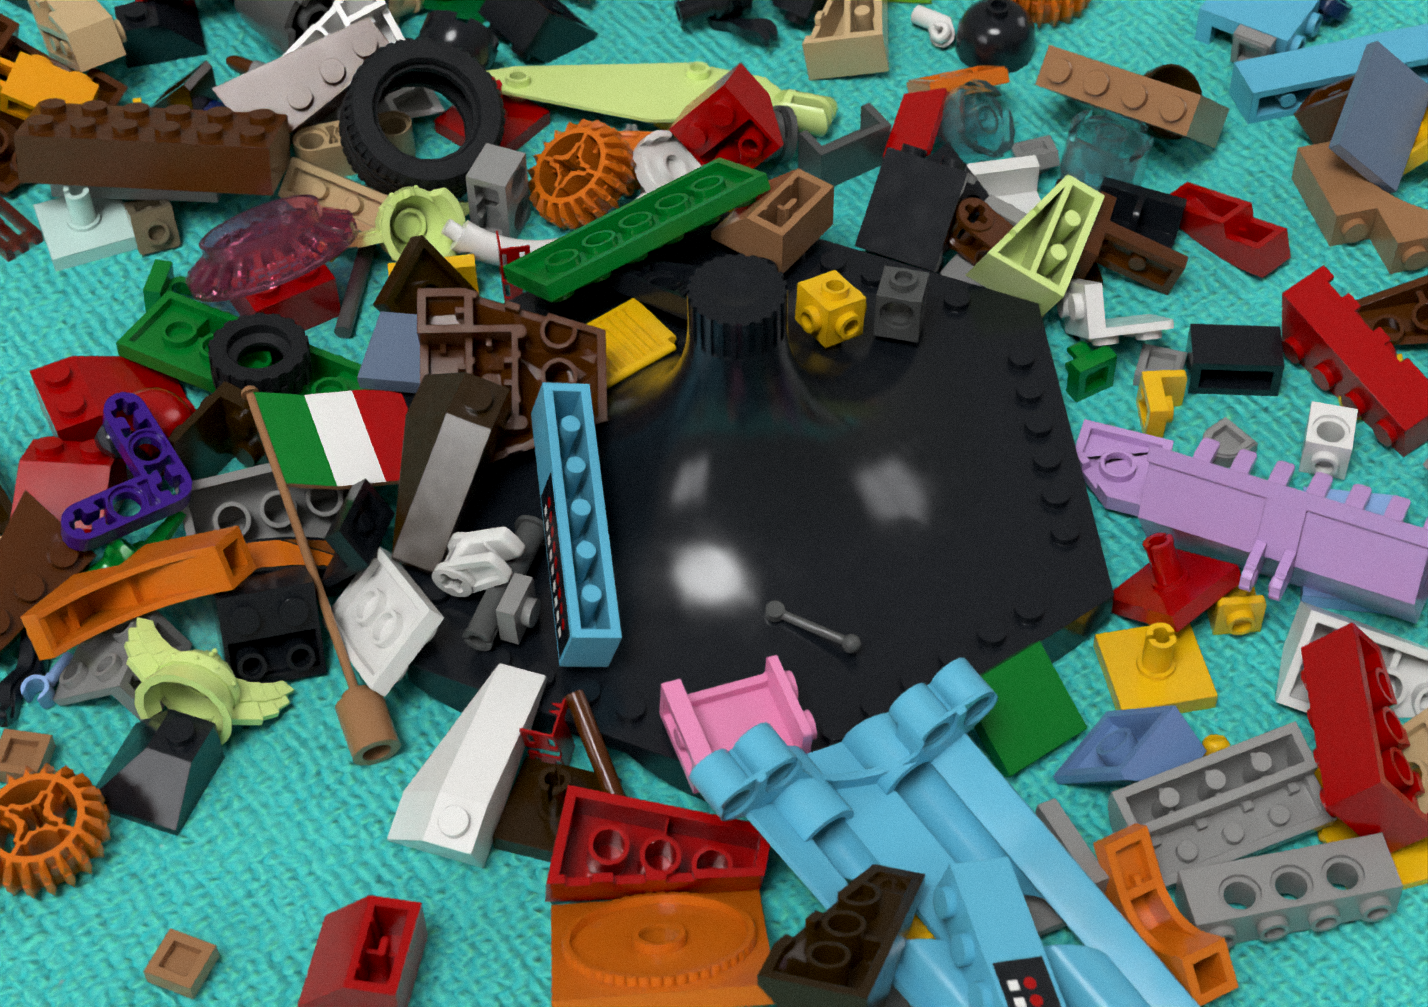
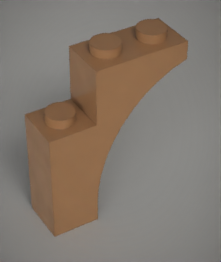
(1356, 210)

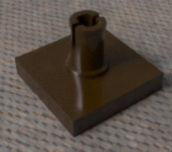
(416, 268)
(536, 806)

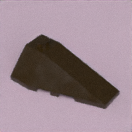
(444, 456)
(849, 949)

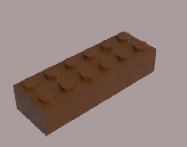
(153, 147)

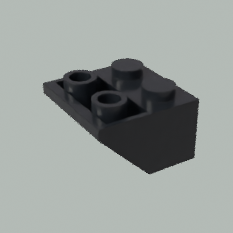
(271, 627)

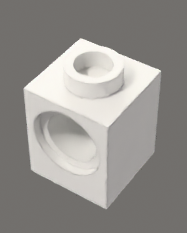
(1328, 440)

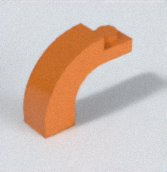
(1140, 895)

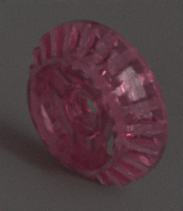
(269, 247)

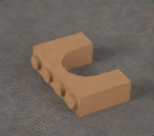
(1132, 96)

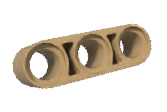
(322, 144)

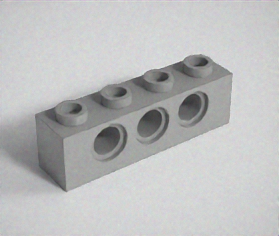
(1305, 872)

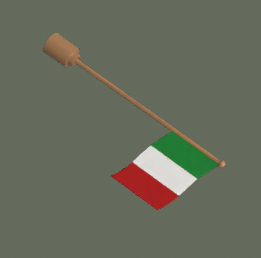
(331, 446)

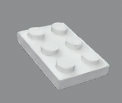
(384, 621)

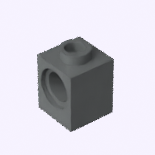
(901, 303)

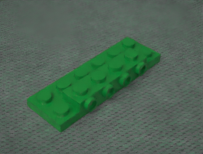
(636, 229)
(176, 340)

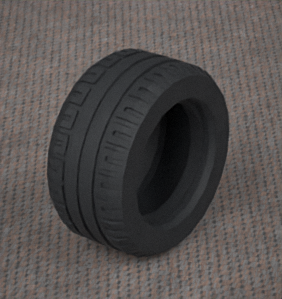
(430, 66)

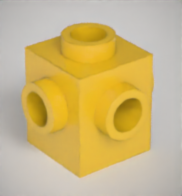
(830, 308)

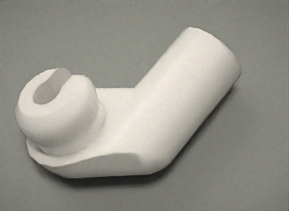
(938, 25)

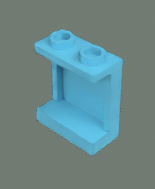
(1285, 19)

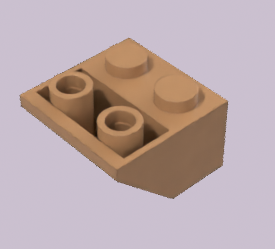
(781, 220)

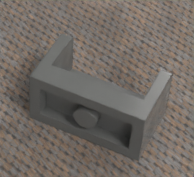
(847, 155)

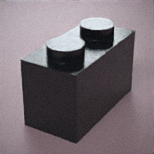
(1234, 359)

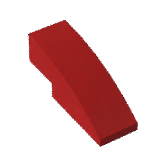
(1230, 230)

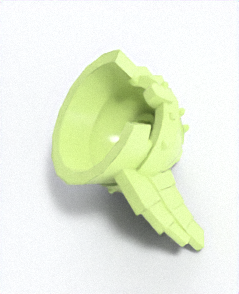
(411, 214)
(197, 684)

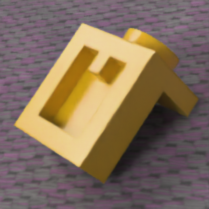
(1157, 397)
(1237, 612)

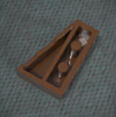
(32, 564)

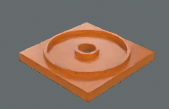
(660, 951)

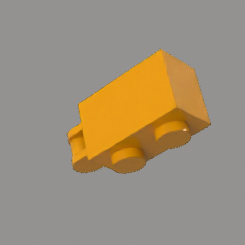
(36, 79)

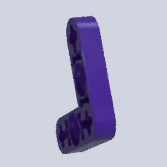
(143, 488)

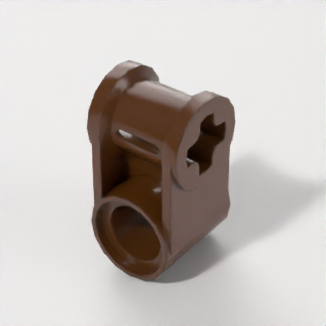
(979, 236)

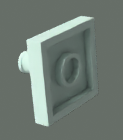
(83, 227)

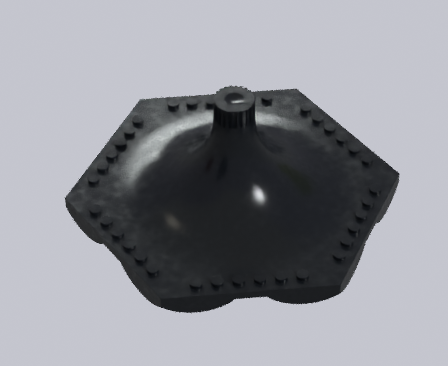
(854, 482)

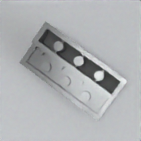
(1227, 803)

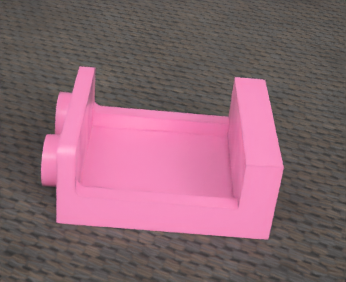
(722, 714)

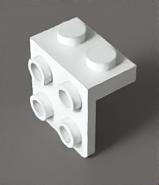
(1085, 317)

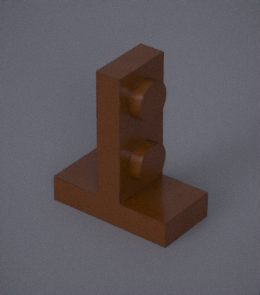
(1129, 253)

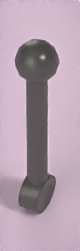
(776, 612)

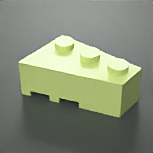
(1044, 247)

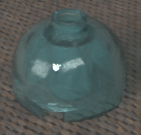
(976, 123)

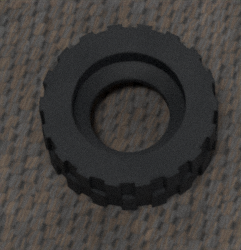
(257, 334)

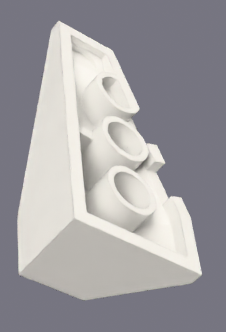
(1403, 659)
(468, 777)

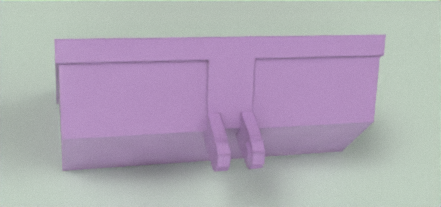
(1288, 531)

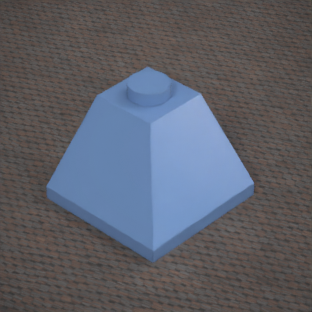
(1131, 748)

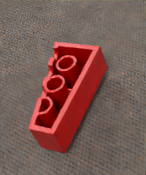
(1354, 362)
(1361, 739)
(634, 846)

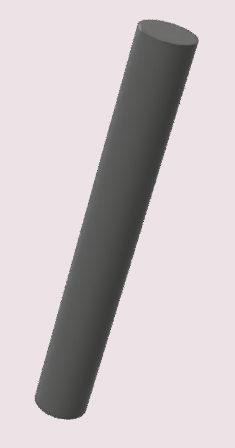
(354, 291)

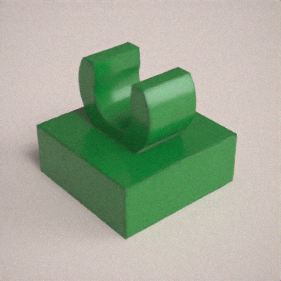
(160, 281)
(1089, 370)

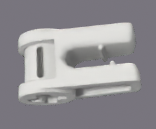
(477, 561)

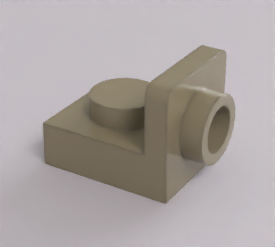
(152, 225)

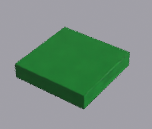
(1031, 711)

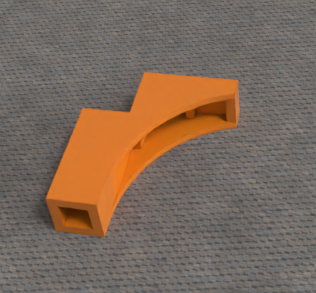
(143, 583)

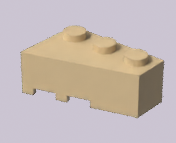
(78, 32)
(848, 39)

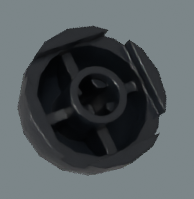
(995, 35)
(471, 37)

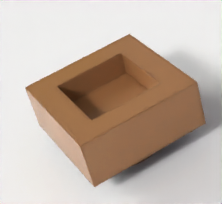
(24, 749)
(181, 963)

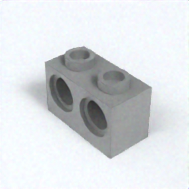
(499, 191)

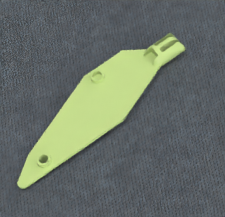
(647, 90)

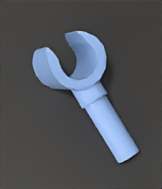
(38, 682)

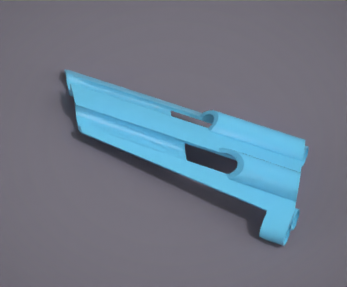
(914, 799)

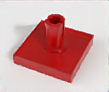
(522, 122)
(1173, 585)

